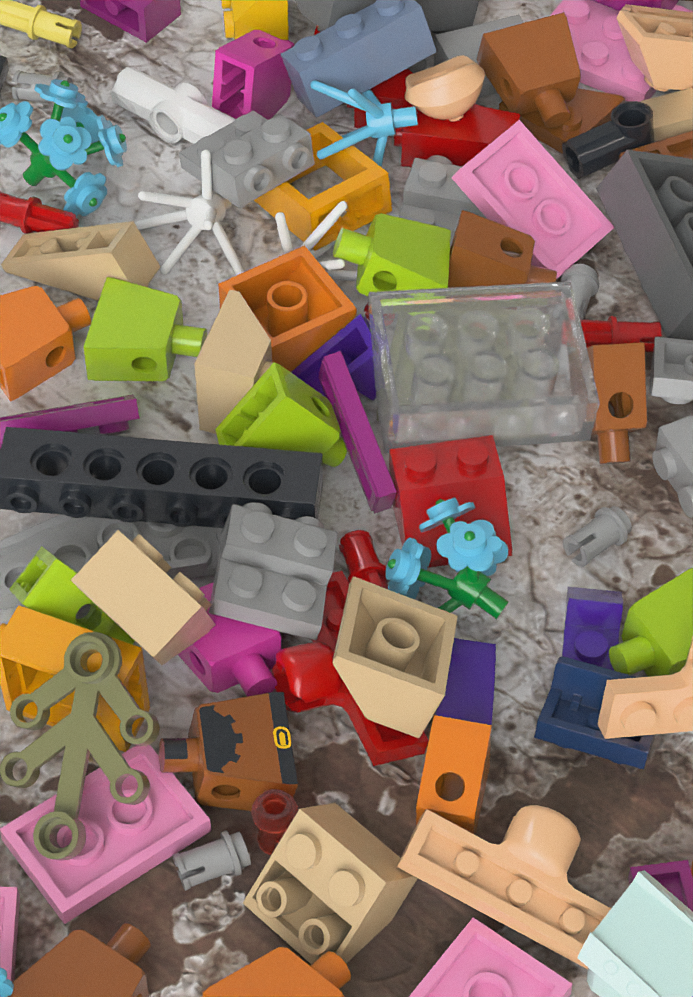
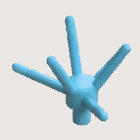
(380, 119)

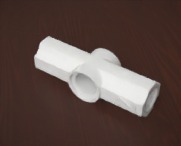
(170, 110)

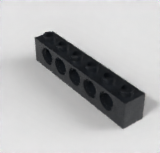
(152, 478)

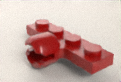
(313, 682)

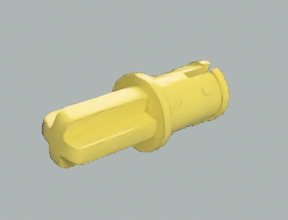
(39, 23)

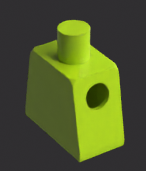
(397, 255)
(137, 334)
(284, 415)
(48, 589)
(657, 630)

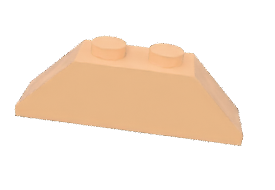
(659, 45)

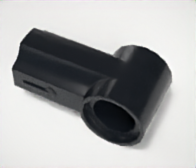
(629, 128)

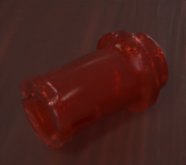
(272, 815)

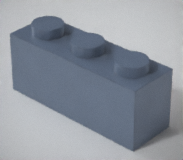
(359, 51)

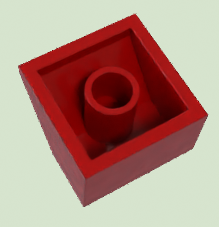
(448, 470)

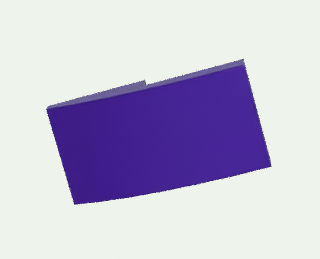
(470, 682)

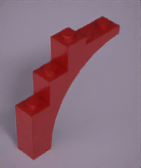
(451, 139)

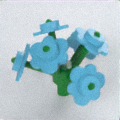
(65, 143)
(470, 550)

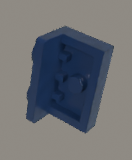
(574, 710)

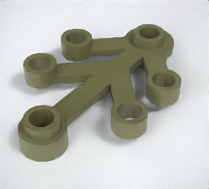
(79, 736)

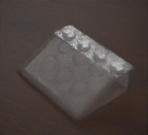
(481, 365)

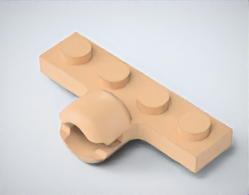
(648, 704)
(512, 882)

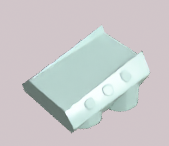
(642, 945)

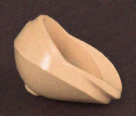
(446, 89)

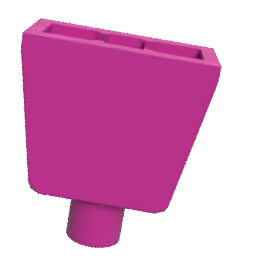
(251, 75)
(234, 655)

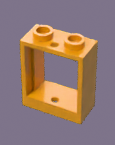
(364, 191)
(35, 651)

